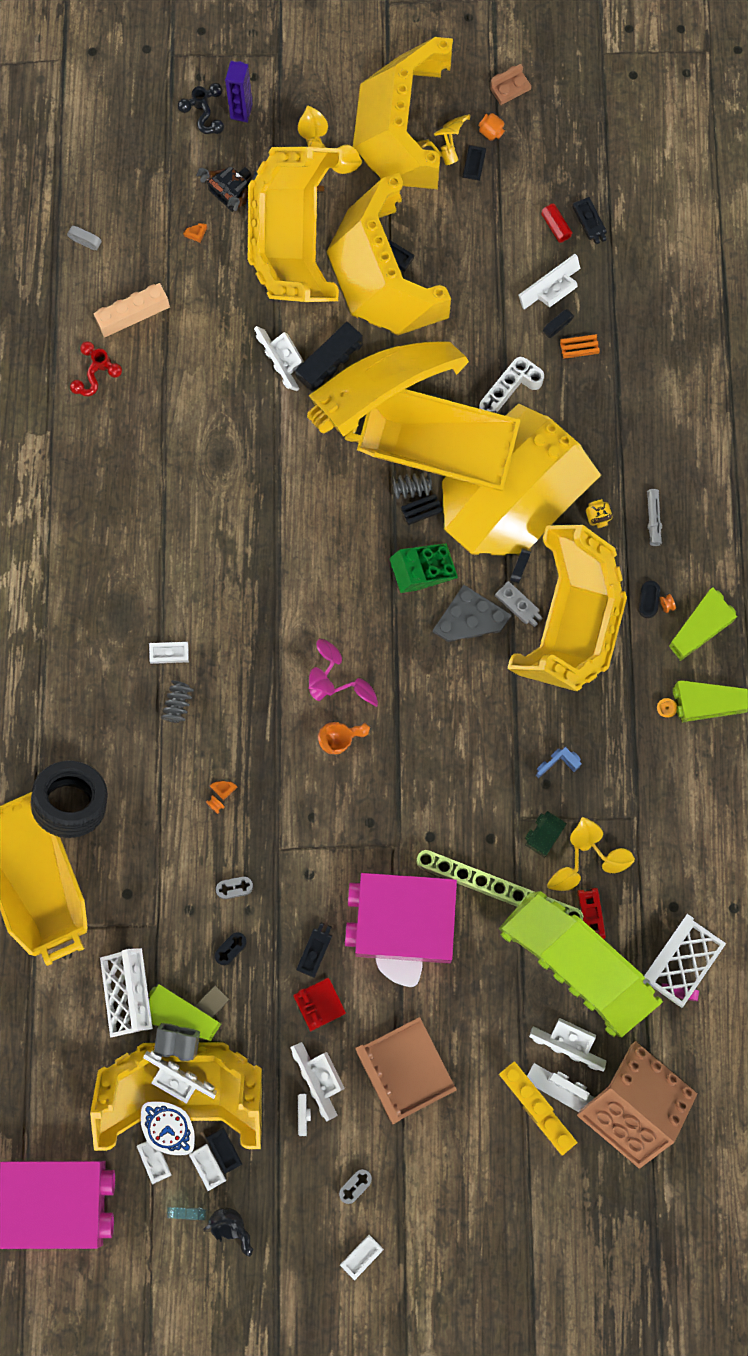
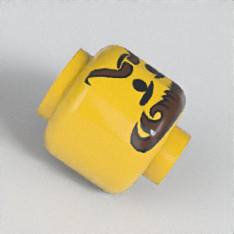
(599, 513)

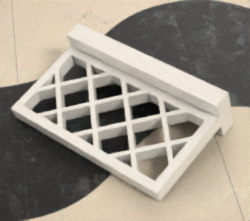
(667, 955)
(134, 991)

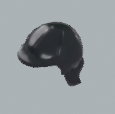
(230, 1225)

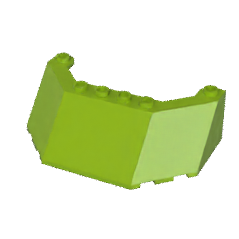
(582, 962)

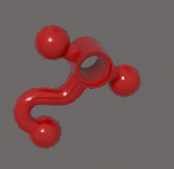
(114, 369)

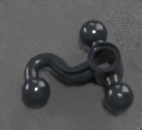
(184, 106)

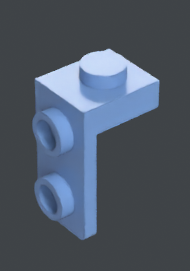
(572, 760)

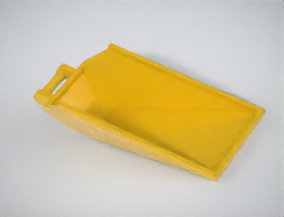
(440, 438)
(38, 885)

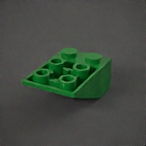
(422, 567)

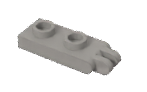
(518, 604)

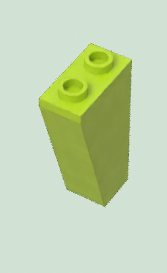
(704, 623)
(708, 701)
(171, 1009)

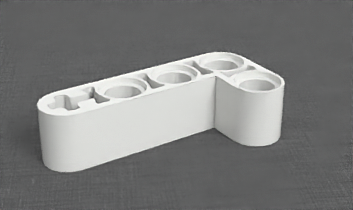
(518, 377)

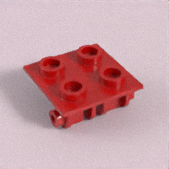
(319, 1004)

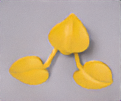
(314, 125)
(447, 151)
(583, 837)

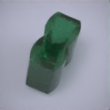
(545, 833)

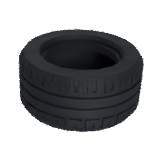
(66, 823)

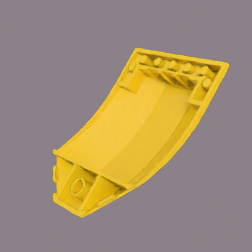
(541, 483)

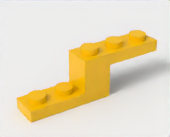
(538, 1108)

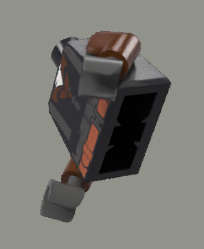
(227, 185)

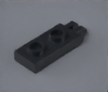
(590, 220)
(314, 951)

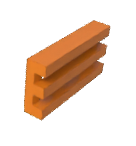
(581, 340)

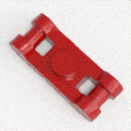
(592, 912)

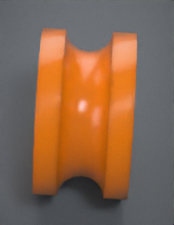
(667, 603)
(215, 804)

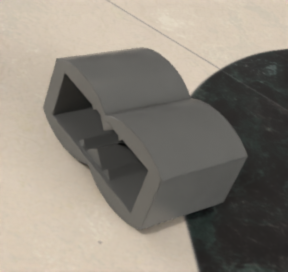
(177, 1042)

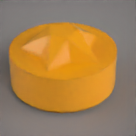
(667, 707)

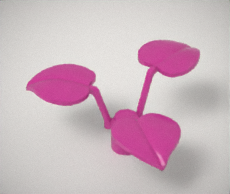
(322, 686)

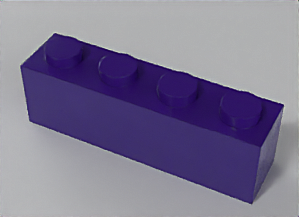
(239, 91)

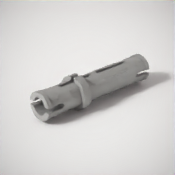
(654, 525)

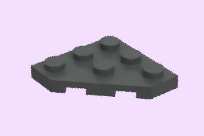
(470, 617)

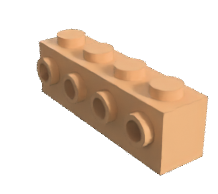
(131, 310)

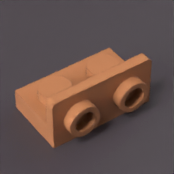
(509, 84)

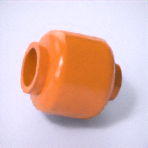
(491, 126)

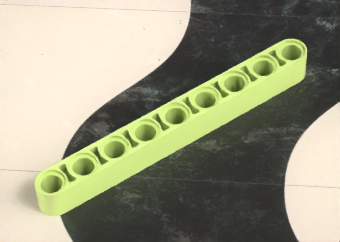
(491, 880)

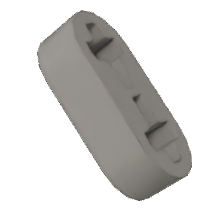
(84, 238)
(232, 883)
(359, 1190)

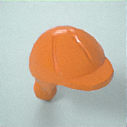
(337, 737)

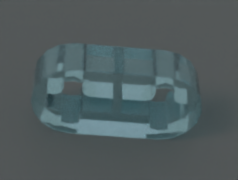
(186, 1213)

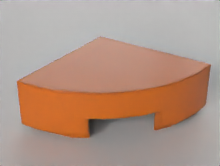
(196, 232)
(223, 788)

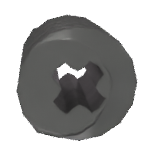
(412, 485)
(177, 702)

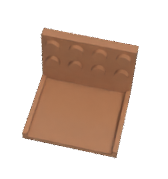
(405, 1070)
(640, 1107)

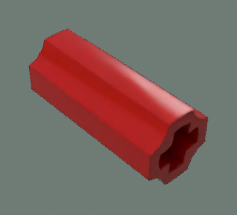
(556, 223)

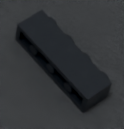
(329, 356)

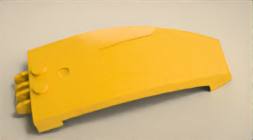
(376, 379)

